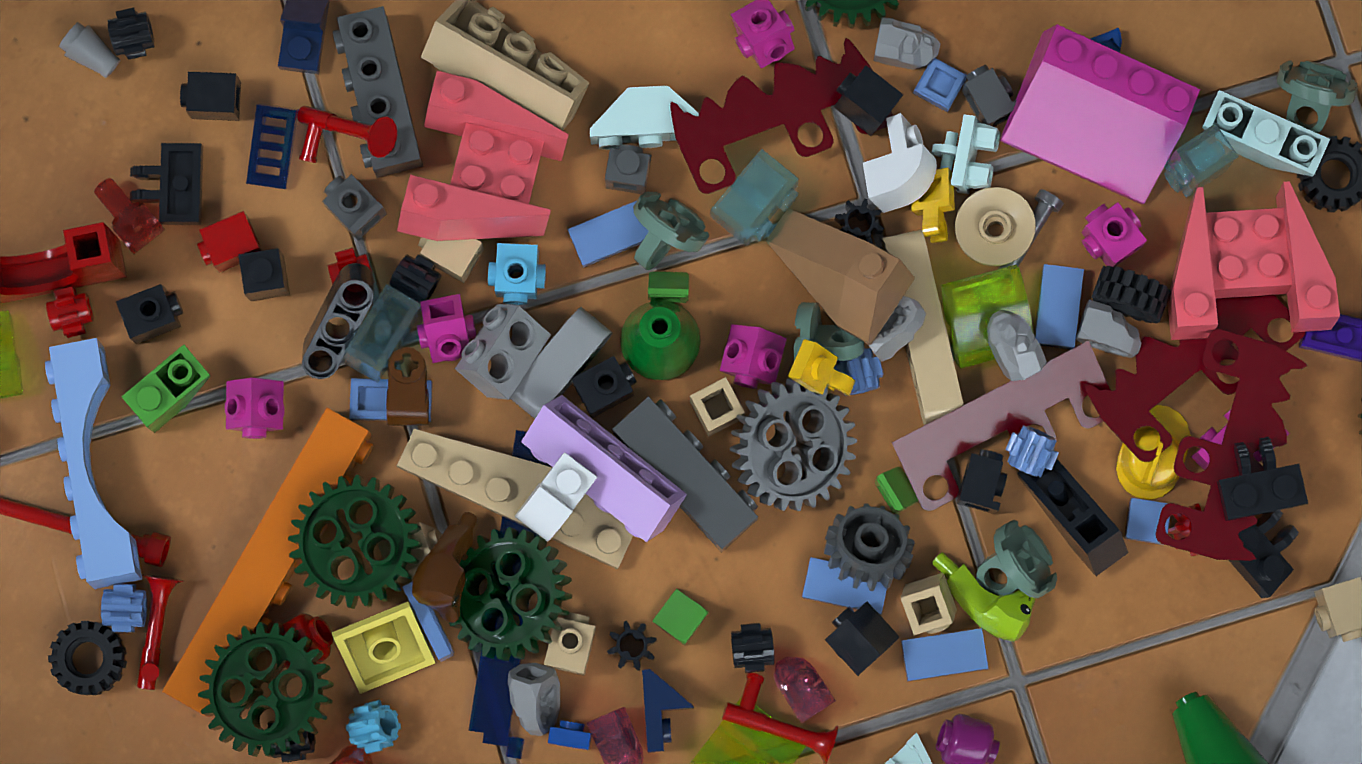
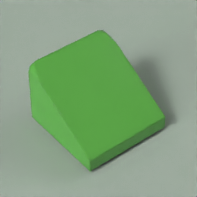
(668, 286)
(896, 489)
(680, 616)

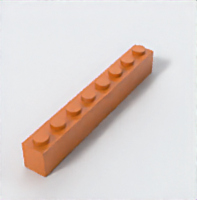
(265, 565)

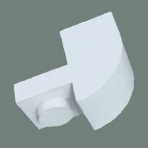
(903, 174)
(556, 497)

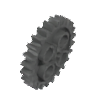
(763, 457)

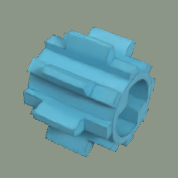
(373, 726)

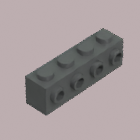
(377, 85)
(709, 498)

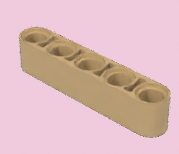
(930, 349)

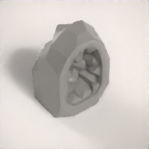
(905, 45)
(899, 328)
(1108, 330)
(1014, 346)
(535, 696)

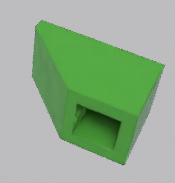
(167, 389)

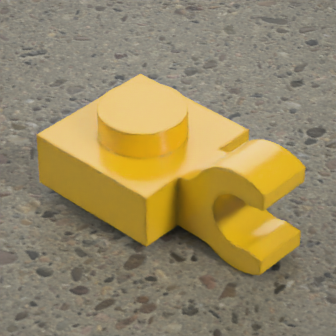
(933, 203)
(816, 371)

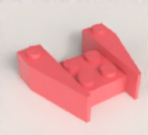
(491, 171)
(1250, 256)

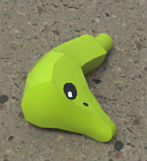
(1001, 616)

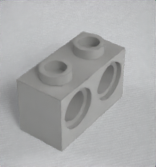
(508, 356)

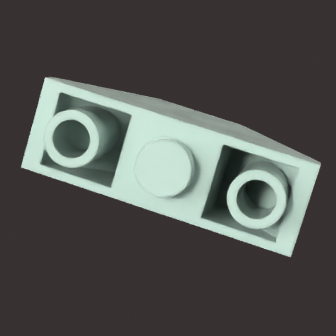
(640, 117)
(1266, 136)

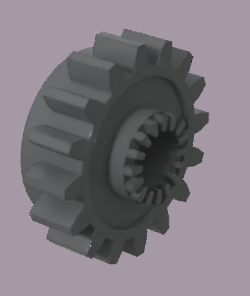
(874, 564)

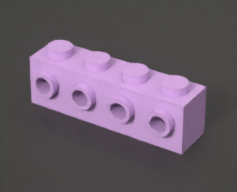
(624, 481)

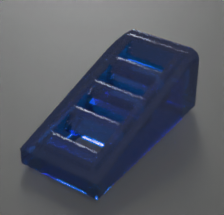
(258, 143)

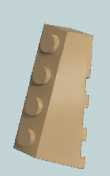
(481, 47)

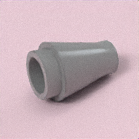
(89, 50)

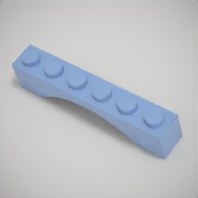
(80, 385)

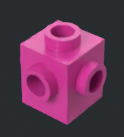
(763, 32)
(1112, 248)
(445, 328)
(752, 355)
(254, 406)

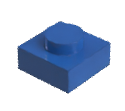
(570, 735)

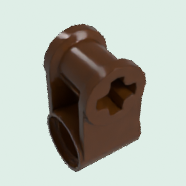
(407, 396)

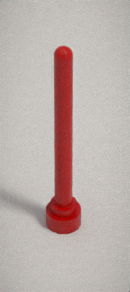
(152, 547)

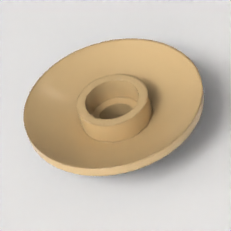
(992, 207)

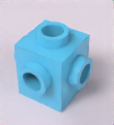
(513, 259)

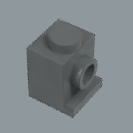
(988, 96)
(627, 169)
(356, 219)

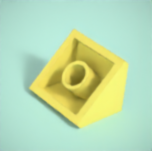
(384, 647)

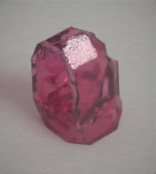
(802, 687)
(616, 738)

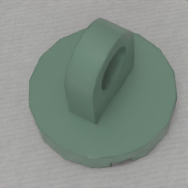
(1315, 87)
(668, 226)
(830, 337)
(1023, 560)

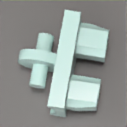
(966, 171)

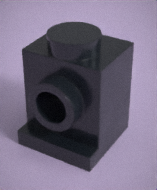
(982, 481)

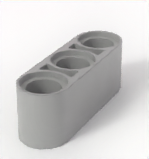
(561, 361)

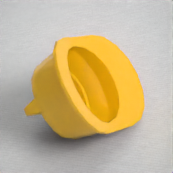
(1156, 477)

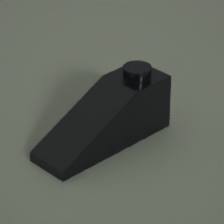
(1077, 517)

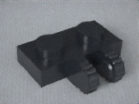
(179, 184)
(1263, 490)
(1269, 567)

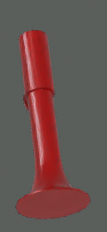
(379, 136)
(160, 591)
(746, 716)

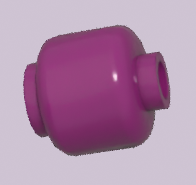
(967, 741)

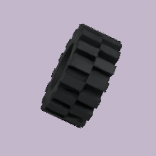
(1336, 198)
(1131, 294)
(63, 653)

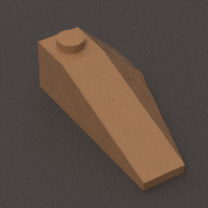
(843, 273)

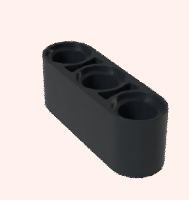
(342, 304)

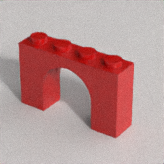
(87, 258)

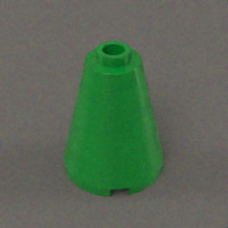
(664, 354)
(1210, 735)

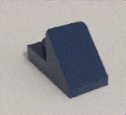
(303, 35)
(659, 698)

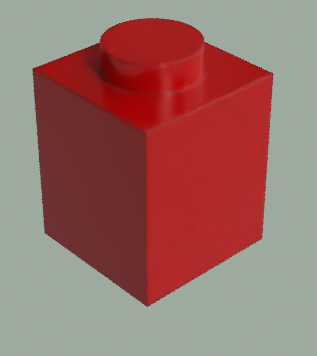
(227, 240)

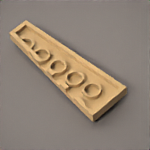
(504, 485)

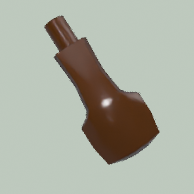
(439, 576)

